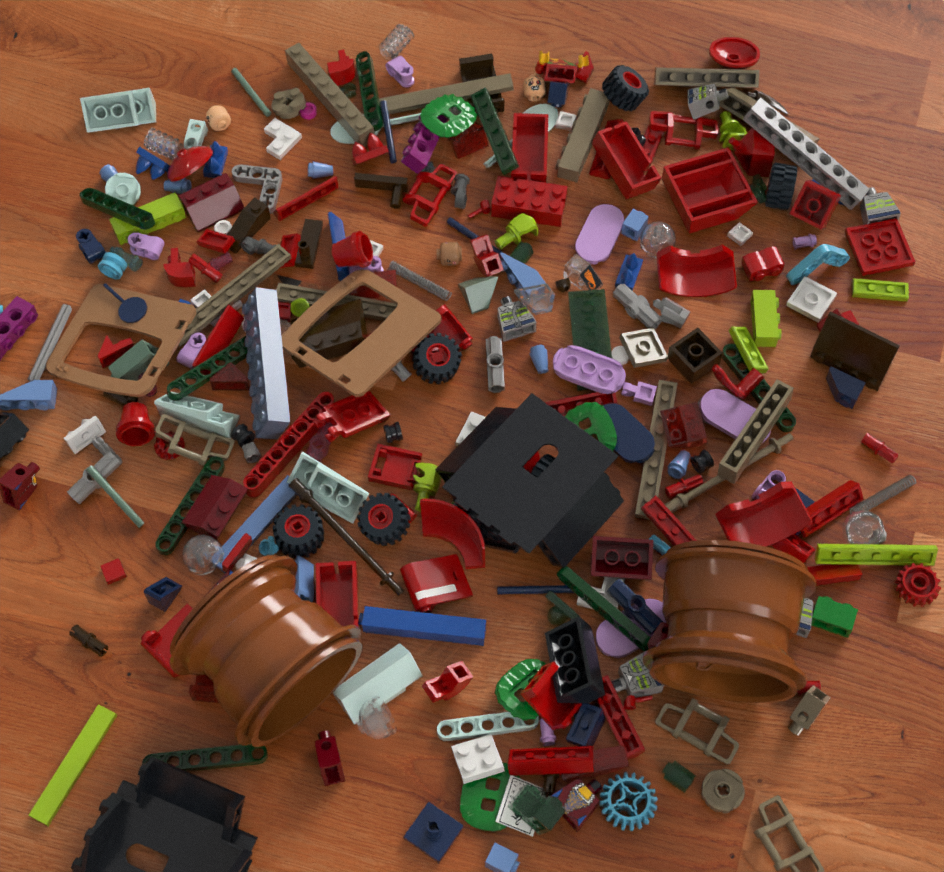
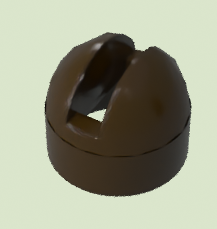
(563, 285)

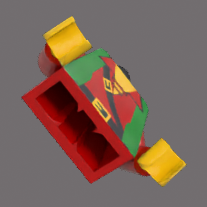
(558, 69)

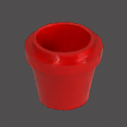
(353, 251)
(135, 425)

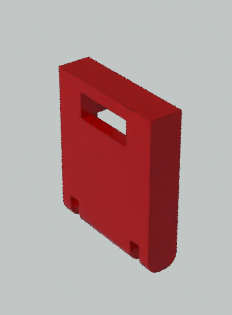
(398, 467)

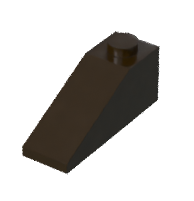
(249, 222)

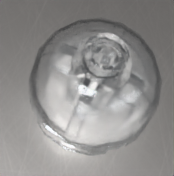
(657, 237)
(862, 528)
(202, 554)
(376, 719)

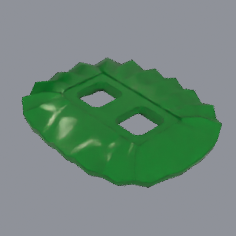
(456, 123)
(600, 420)
(514, 680)
(472, 797)

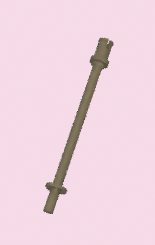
(682, 500)

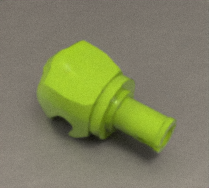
(729, 129)
(516, 228)
(428, 484)

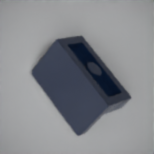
(586, 726)

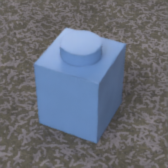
(634, 224)
(502, 859)

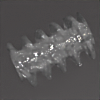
(395, 42)
(162, 143)

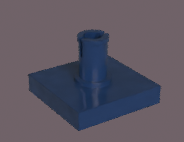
(433, 832)

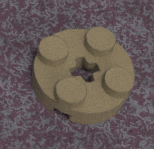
(282, 98)
(721, 778)

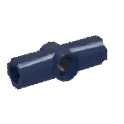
(625, 597)

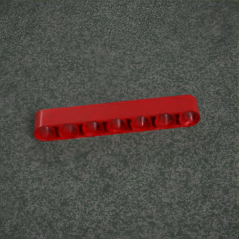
(286, 452)

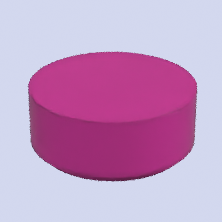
(309, 111)

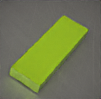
(880, 289)
(748, 349)

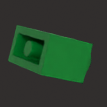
(833, 616)

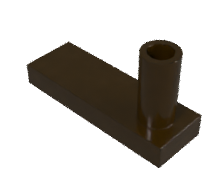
(395, 184)
(309, 243)

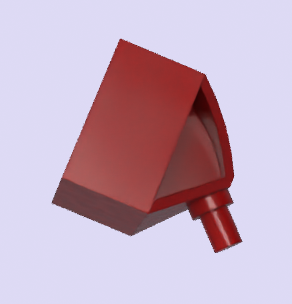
(754, 153)
(815, 204)

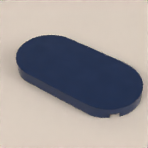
(633, 439)

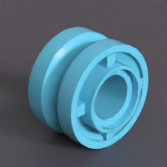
(112, 265)

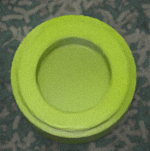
(299, 306)

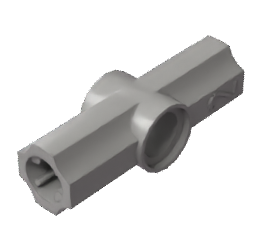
(637, 306)
(495, 373)
(86, 485)

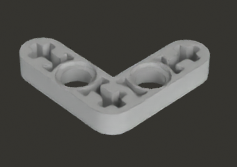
(268, 182)

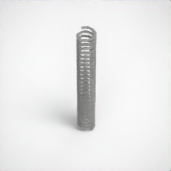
(415, 277)
(891, 487)

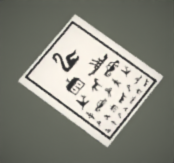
(505, 815)

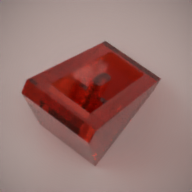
(229, 379)

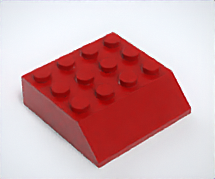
(708, 190)

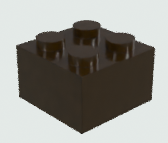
(694, 355)

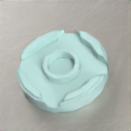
(123, 187)

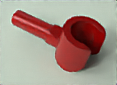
(485, 209)
(630, 701)

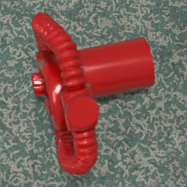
(746, 385)

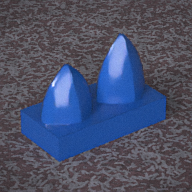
(146, 159)
(215, 165)
(629, 271)

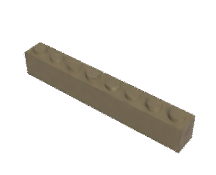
(329, 94)

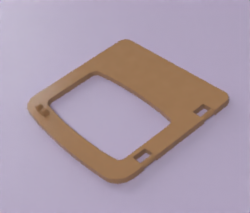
(102, 308)
(380, 350)

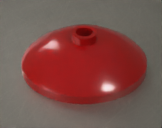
(734, 52)
(188, 162)

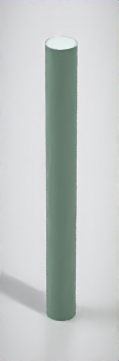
(251, 92)
(115, 496)

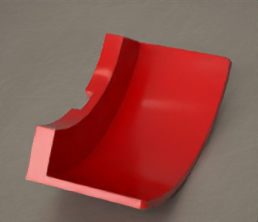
(696, 274)
(765, 520)
(454, 525)

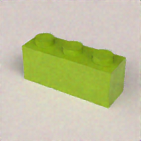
(765, 318)

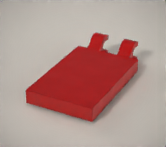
(351, 415)

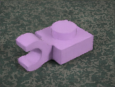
(642, 393)

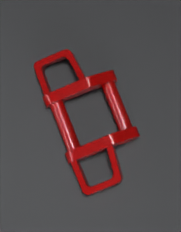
(669, 126)
(416, 200)

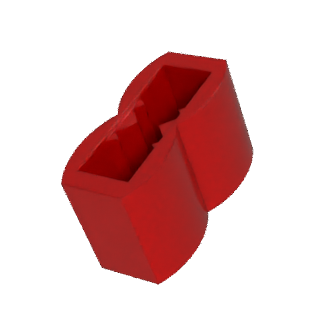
(762, 264)

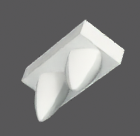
(85, 434)

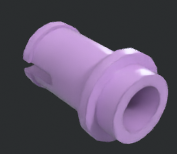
(804, 241)
(548, 737)

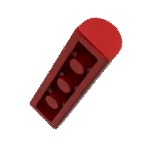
(619, 720)

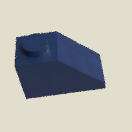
(558, 93)
(844, 387)

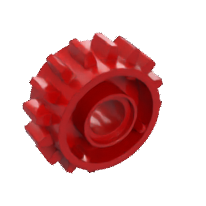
(912, 593)

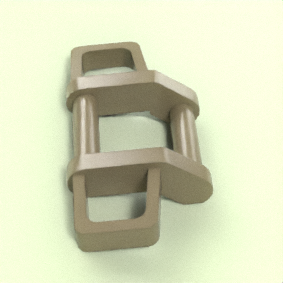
(182, 426)
(679, 732)
(787, 821)

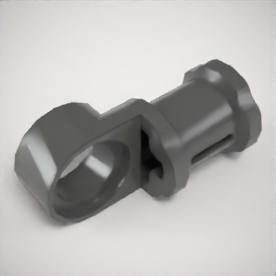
(459, 190)
(253, 246)

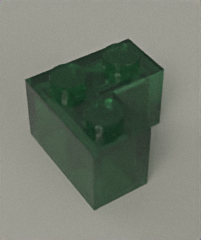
(535, 810)

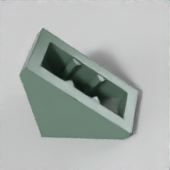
(478, 292)

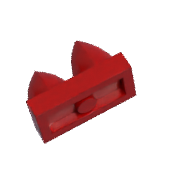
(375, 149)

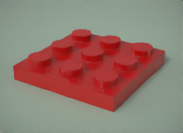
(879, 247)

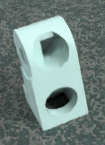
(195, 135)

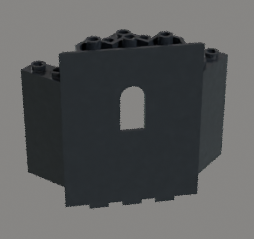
(515, 507)
(173, 815)

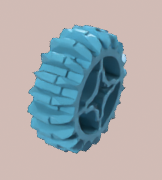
(636, 797)

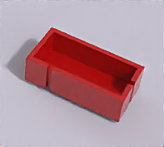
(530, 146)
(626, 160)
(536, 199)
(339, 591)

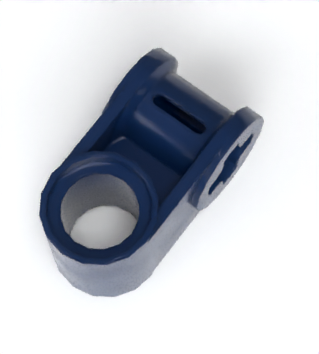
(89, 246)

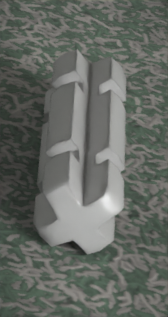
(104, 447)

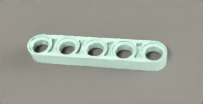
(478, 731)

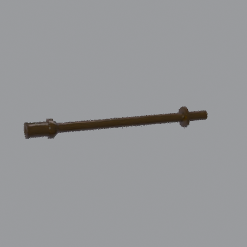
(307, 497)

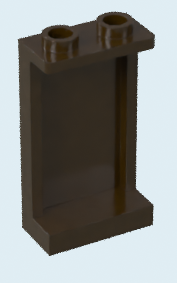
(478, 68)

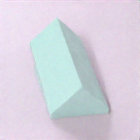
(118, 110)
(199, 413)
(329, 487)
(383, 678)

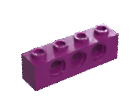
(420, 146)
(26, 315)

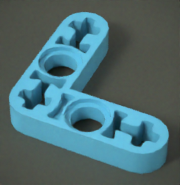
(822, 254)

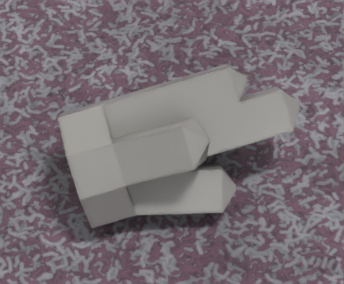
(671, 312)

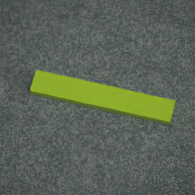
(876, 554)
(73, 765)

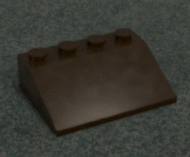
(335, 332)
(854, 350)

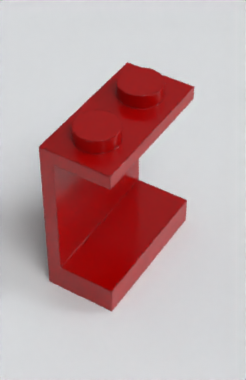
(542, 698)

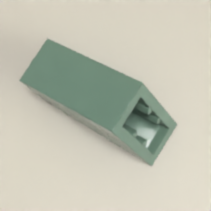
(134, 361)

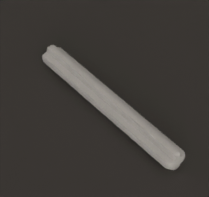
(50, 342)

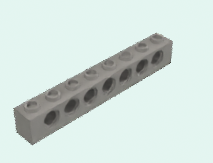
(805, 153)

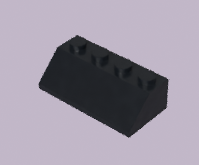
(11, 431)
(576, 655)

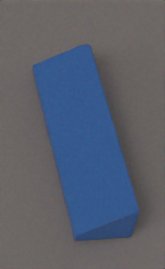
(337, 234)

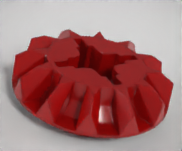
(161, 450)

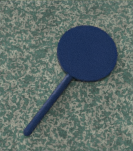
(131, 309)

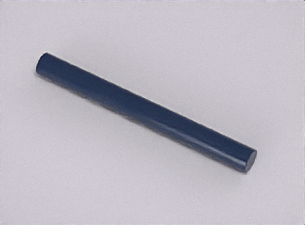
(388, 131)
(467, 232)
(533, 589)

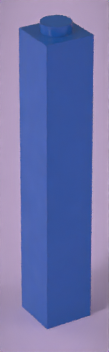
(423, 625)

